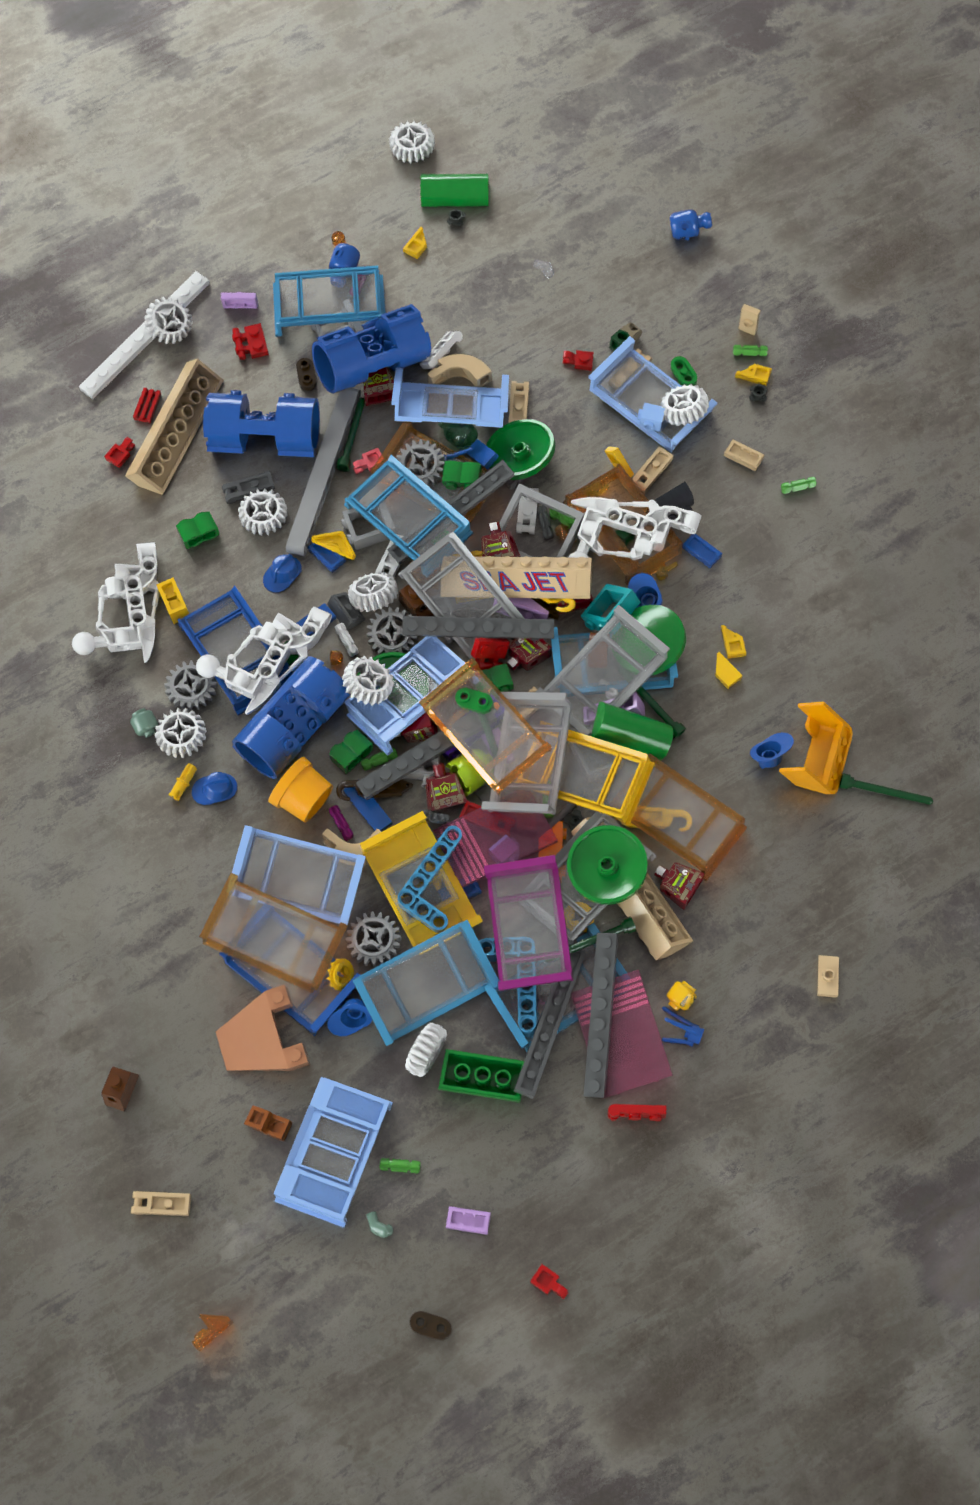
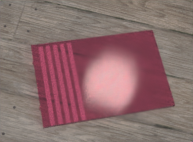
(495, 840)
(635, 1041)

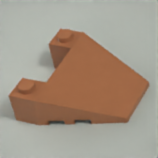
(253, 1040)

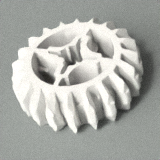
(412, 142)
(162, 317)
(685, 405)
(262, 517)
(373, 591)
(371, 675)
(166, 731)
(426, 1049)

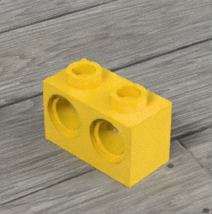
(172, 599)

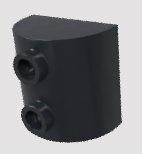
(679, 496)

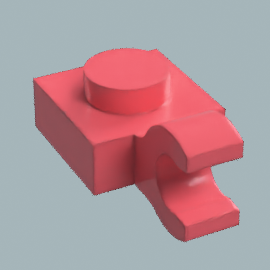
(368, 461)

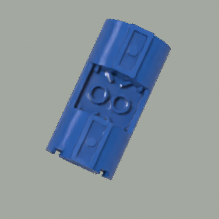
(348, 357)
(294, 424)
(291, 717)

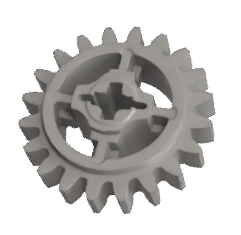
(432, 453)
(375, 633)
(187, 673)
(379, 933)

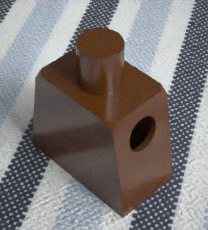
(413, 603)
(119, 1087)

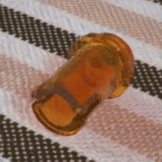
(562, 531)

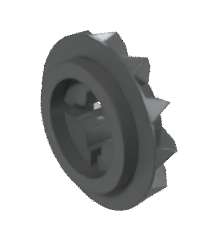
(436, 817)

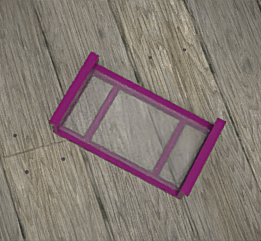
(528, 922)

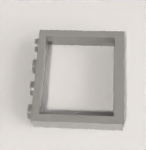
(578, 516)

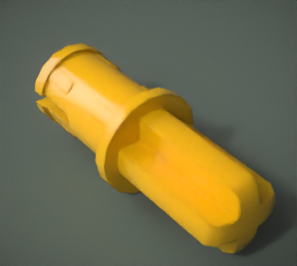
(183, 781)

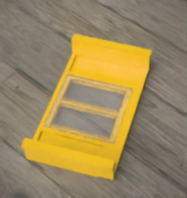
(393, 860)

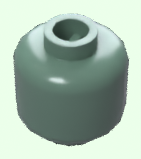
(144, 722)

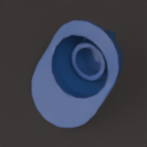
(281, 573)
(645, 589)
(771, 750)
(214, 788)
(349, 1018)

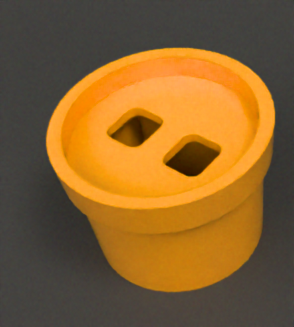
(301, 790)

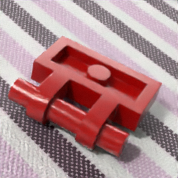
(256, 342)
(489, 648)

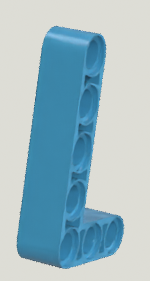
(427, 877)
(524, 996)

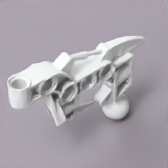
(600, 509)
(139, 634)
(261, 687)

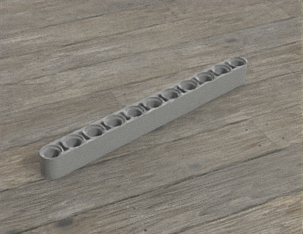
(323, 472)

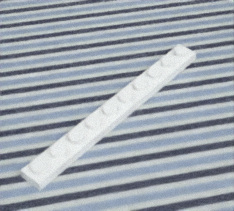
(139, 340)

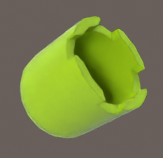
(468, 777)

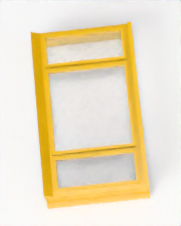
(603, 776)

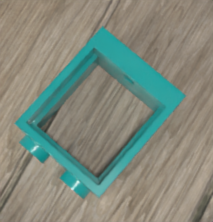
(610, 593)

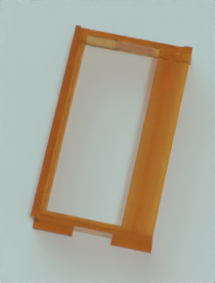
(609, 538)

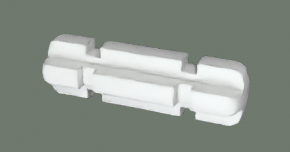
(346, 639)

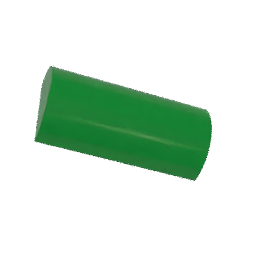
(454, 190)
(632, 730)
(480, 1075)

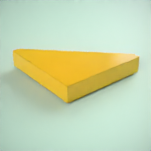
(335, 542)

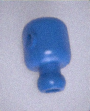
(687, 223)
(344, 256)

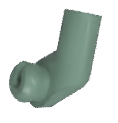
(378, 1228)

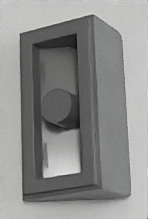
(344, 611)

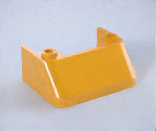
(826, 751)

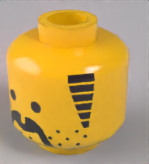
(681, 995)

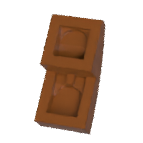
(268, 1123)

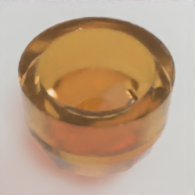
(341, 238)
(336, 657)

